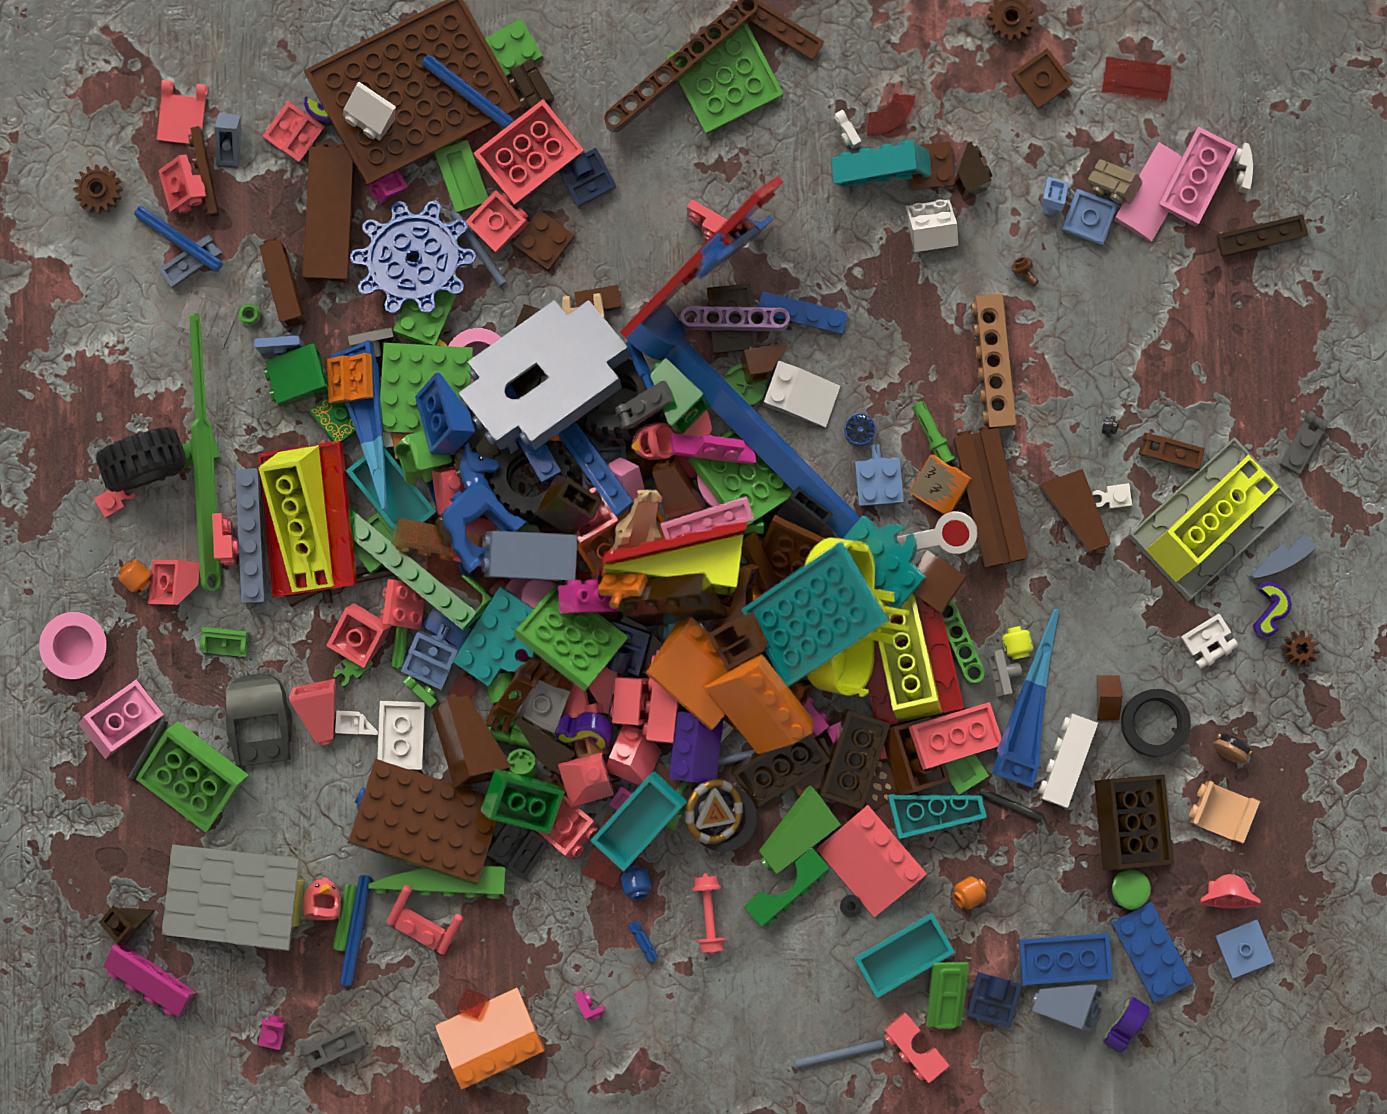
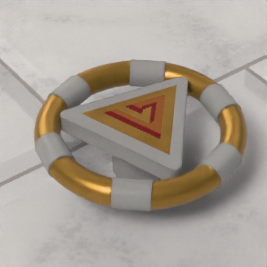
(713, 811)

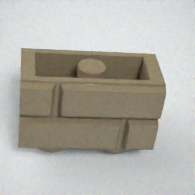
(1114, 181)

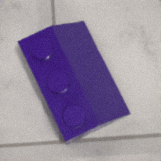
(695, 749)

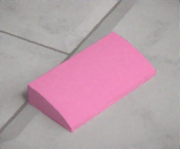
(1197, 176)
(1144, 213)

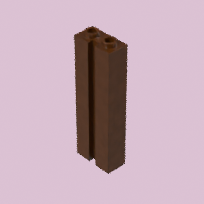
(329, 214)
(990, 497)

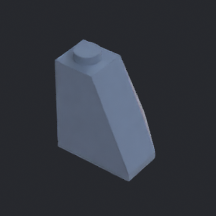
(1071, 1005)

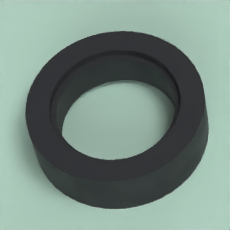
(1182, 716)
(748, 829)

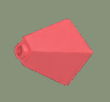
(316, 708)

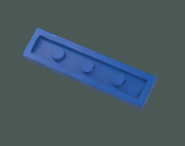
(806, 313)

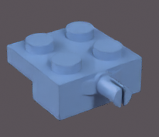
(878, 480)
(431, 658)

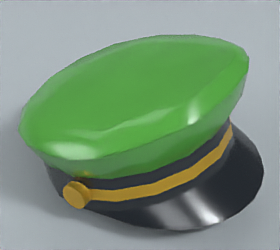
(1129, 889)

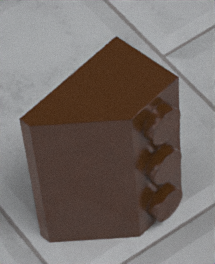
(906, 763)

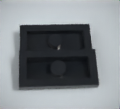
(517, 848)

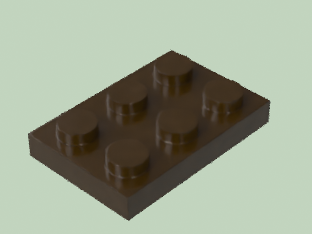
(731, 296)

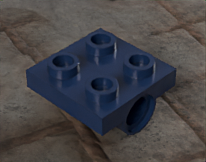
(587, 177)
(633, 651)
(994, 999)

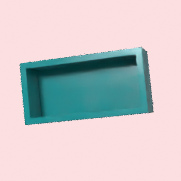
(402, 499)
(638, 821)
(903, 955)

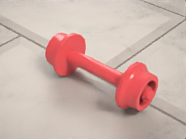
(711, 943)

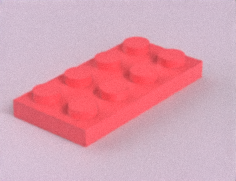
(956, 735)

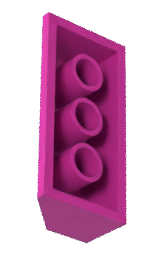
(148, 979)

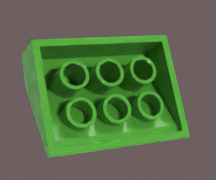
(191, 776)

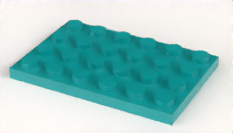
(816, 614)

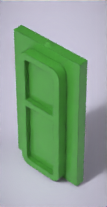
(461, 176)
(965, 773)
(947, 995)

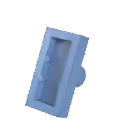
(1054, 196)

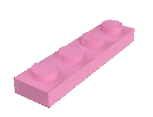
(727, 513)

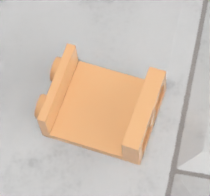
(1223, 812)

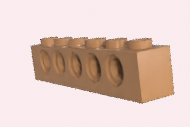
(993, 305)

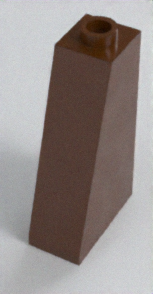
(1076, 507)

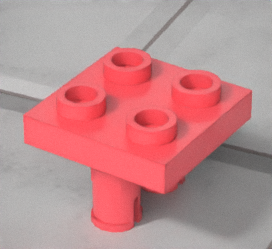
(402, 606)

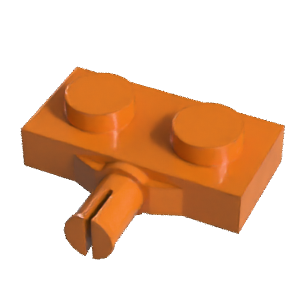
(622, 586)

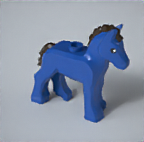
(471, 505)

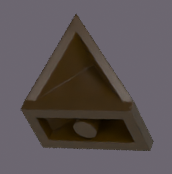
(124, 922)

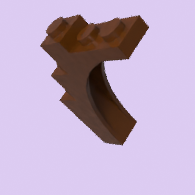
(741, 598)

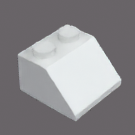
(369, 112)

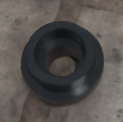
(1110, 426)
(858, 906)

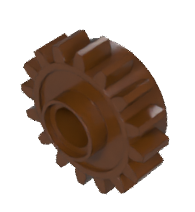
(1009, 29)
(106, 197)

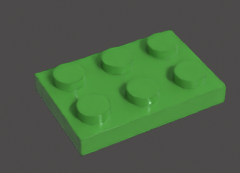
(421, 326)

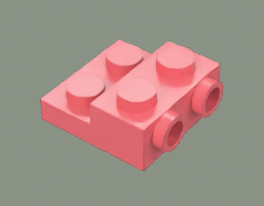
(180, 186)
(701, 215)
(498, 221)
(225, 545)
(571, 829)

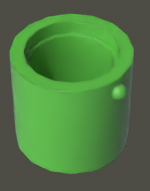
(499, 686)
(522, 763)

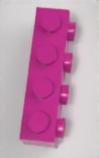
(583, 598)

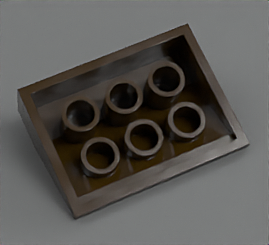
(674, 599)
(1133, 822)

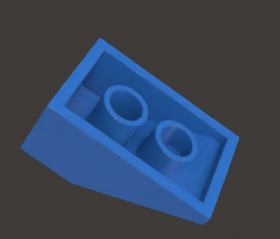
(443, 417)

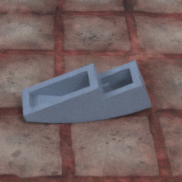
(1284, 557)

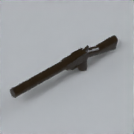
(295, 599)

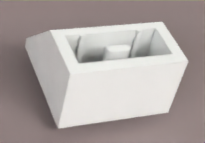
(932, 225)

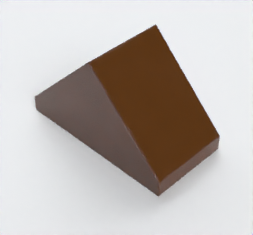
(1109, 697)

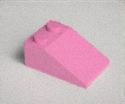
(120, 719)

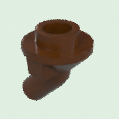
(1021, 268)

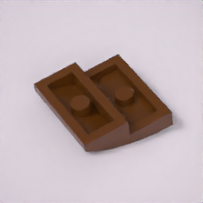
(940, 584)

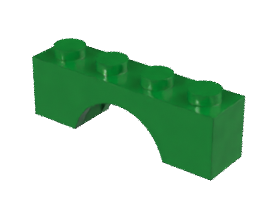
(808, 868)

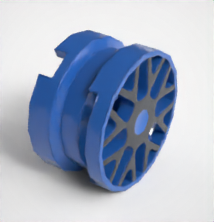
(859, 430)

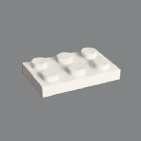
(401, 733)

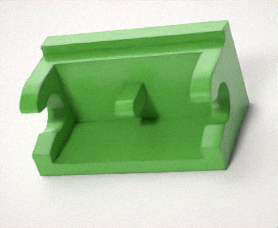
(224, 642)

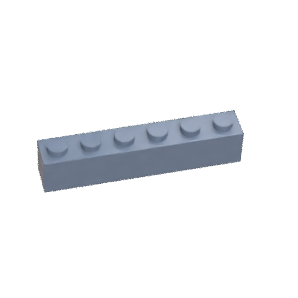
(251, 536)

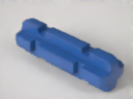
(643, 941)

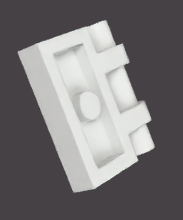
(1206, 634)

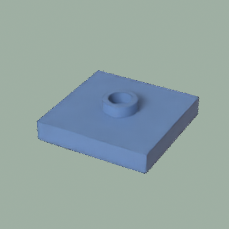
(1089, 217)
(278, 345)
(1244, 949)

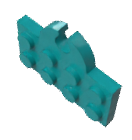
(891, 560)
(492, 642)

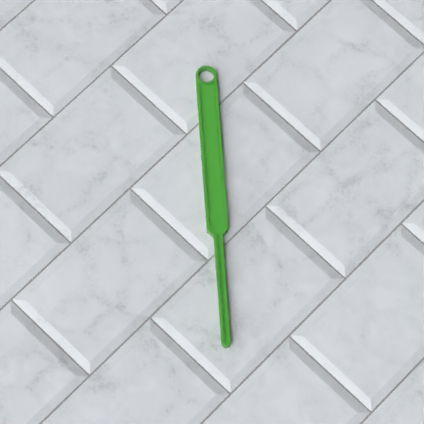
(203, 464)

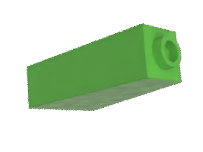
(798, 831)

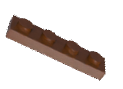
(785, 30)
(202, 163)

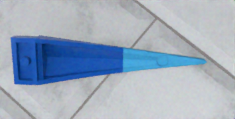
(368, 423)
(1021, 742)

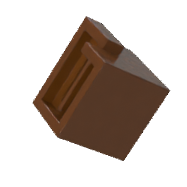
(739, 640)

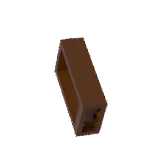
(282, 283)

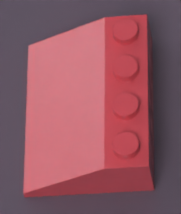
(528, 152)
(871, 861)

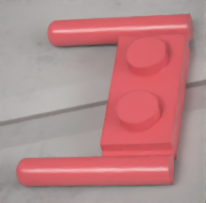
(420, 927)

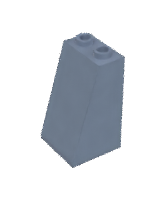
(529, 556)

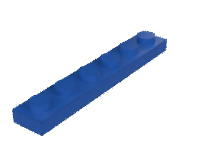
(541, 458)
(596, 469)

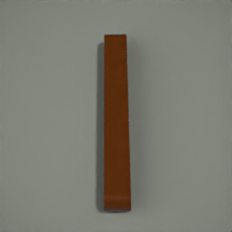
(685, 53)

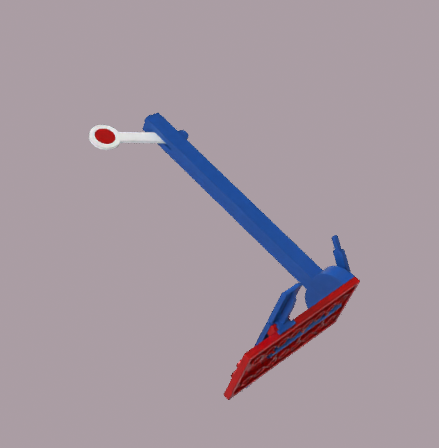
(661, 336)

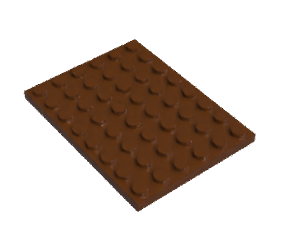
(427, 109)

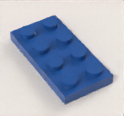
(1152, 952)
(1065, 959)

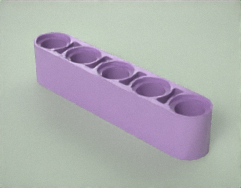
(745, 314)

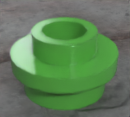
(247, 308)

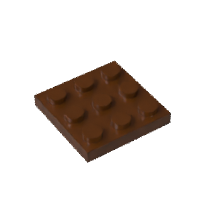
(788, 546)

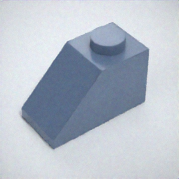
(228, 139)

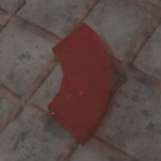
(891, 116)

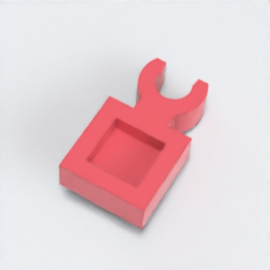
(112, 502)

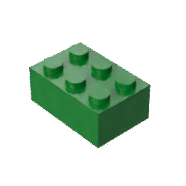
(522, 801)

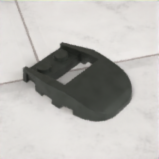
(255, 697)

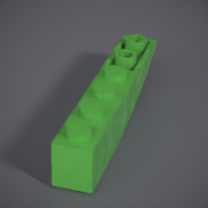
(491, 882)

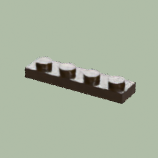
(1262, 235)

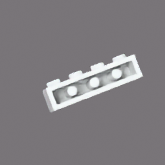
(1068, 761)

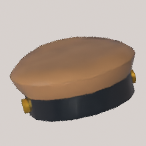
(1232, 748)

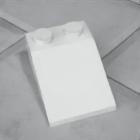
(801, 394)

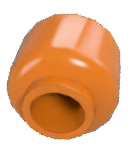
(134, 576)
(969, 893)

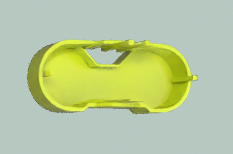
(852, 668)

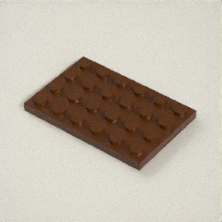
(423, 822)

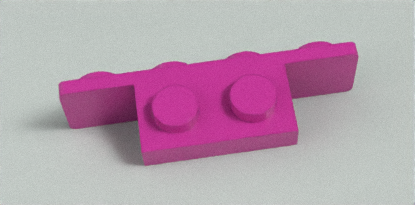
(713, 448)

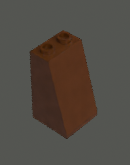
(677, 489)
(467, 742)

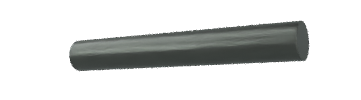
(145, 752)
(991, 796)

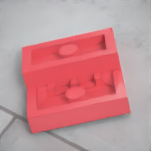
(293, 131)

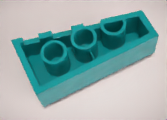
(881, 164)
(926, 814)

